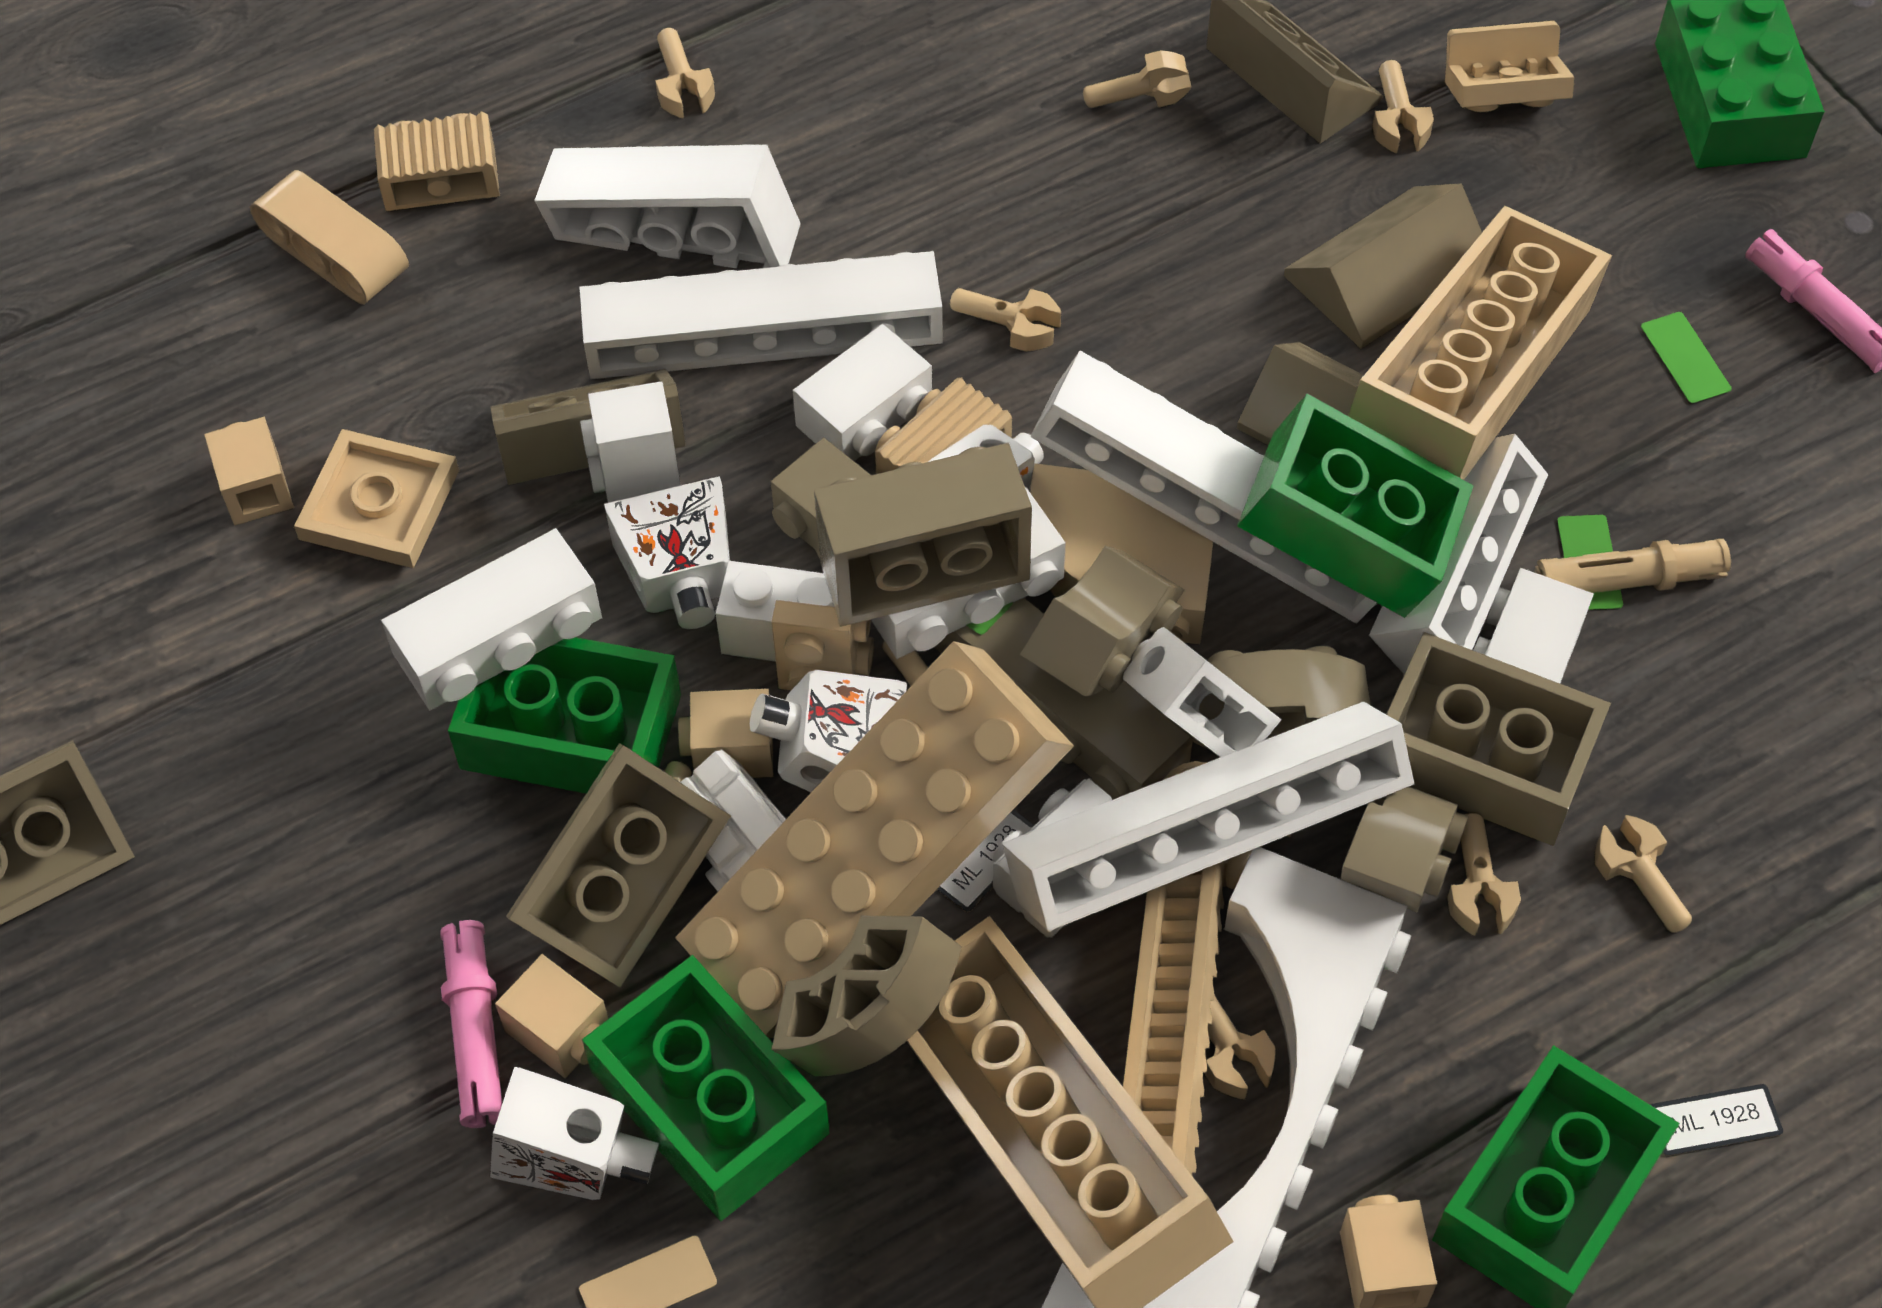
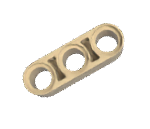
(329, 236)

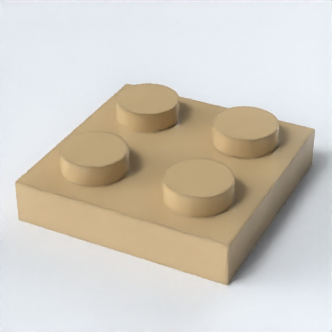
(377, 498)

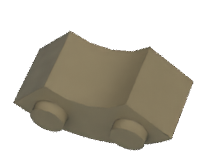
(1100, 622)
(1291, 683)
(1402, 846)
(867, 997)

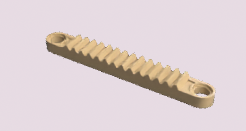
(1174, 1003)

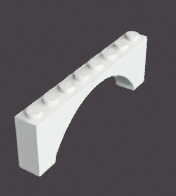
(1322, 958)

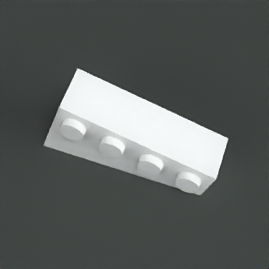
(672, 201)

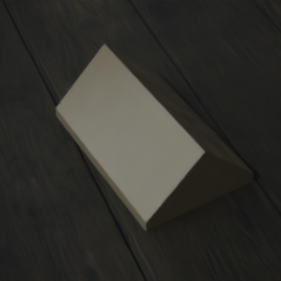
(1288, 66)
(1388, 261)
(1286, 378)
(545, 433)
(53, 831)
(619, 865)

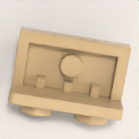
(1507, 66)
(811, 639)

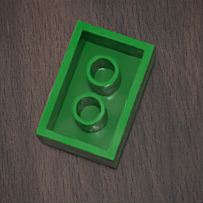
(1738, 81)
(1356, 506)
(567, 714)
(707, 1087)
(1554, 1181)

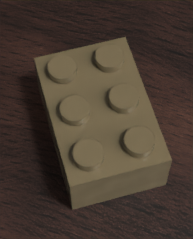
(924, 533)
(1495, 736)

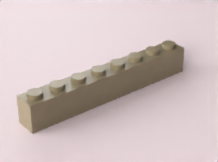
(1114, 735)

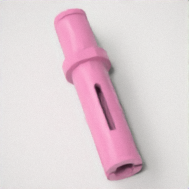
(1805, 284)
(469, 998)

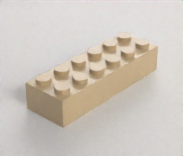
(1480, 341)
(877, 829)
(1064, 1130)

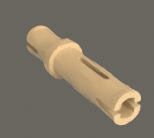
(1655, 565)

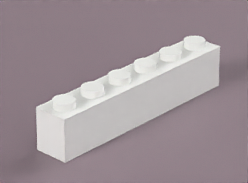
(758, 314)
(1174, 467)
(1207, 814)

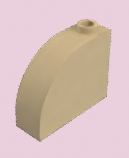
(1099, 514)

